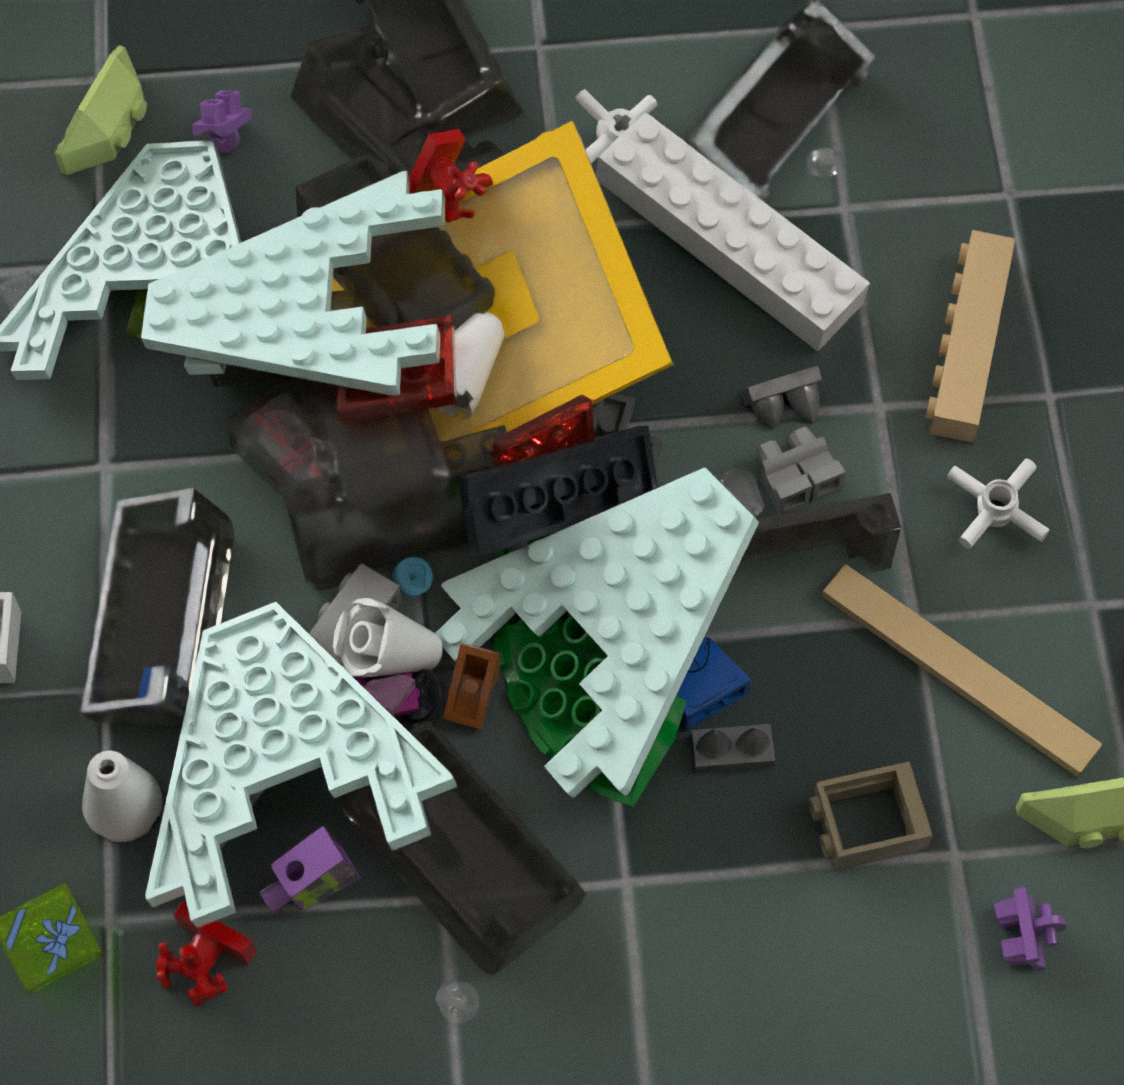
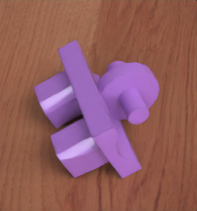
(222, 119)
(1021, 911)

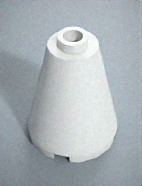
(475, 351)
(383, 641)
(120, 798)

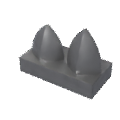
(799, 388)
(733, 748)

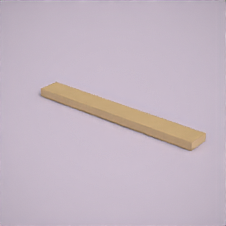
(962, 670)

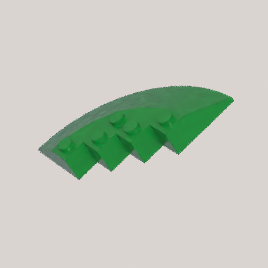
(547, 695)

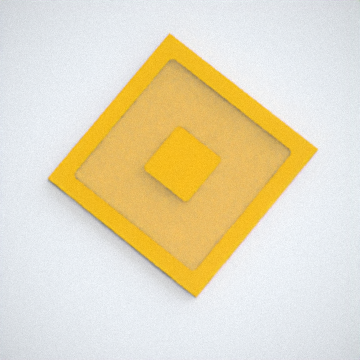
(559, 284)

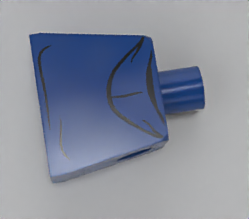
(711, 684)

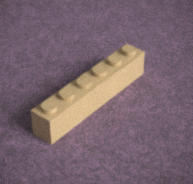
(972, 336)

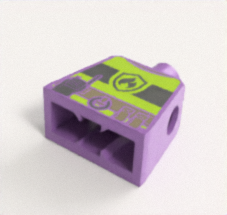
(310, 872)

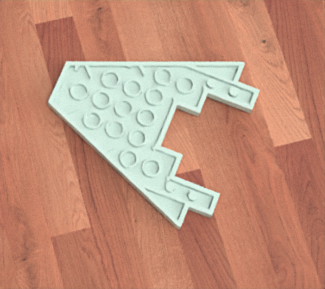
(151, 223)
(272, 294)
(643, 590)
(259, 714)

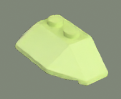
(103, 117)
(1077, 813)

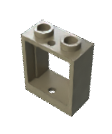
(914, 818)

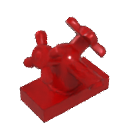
(437, 170)
(201, 955)

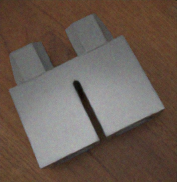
(799, 473)

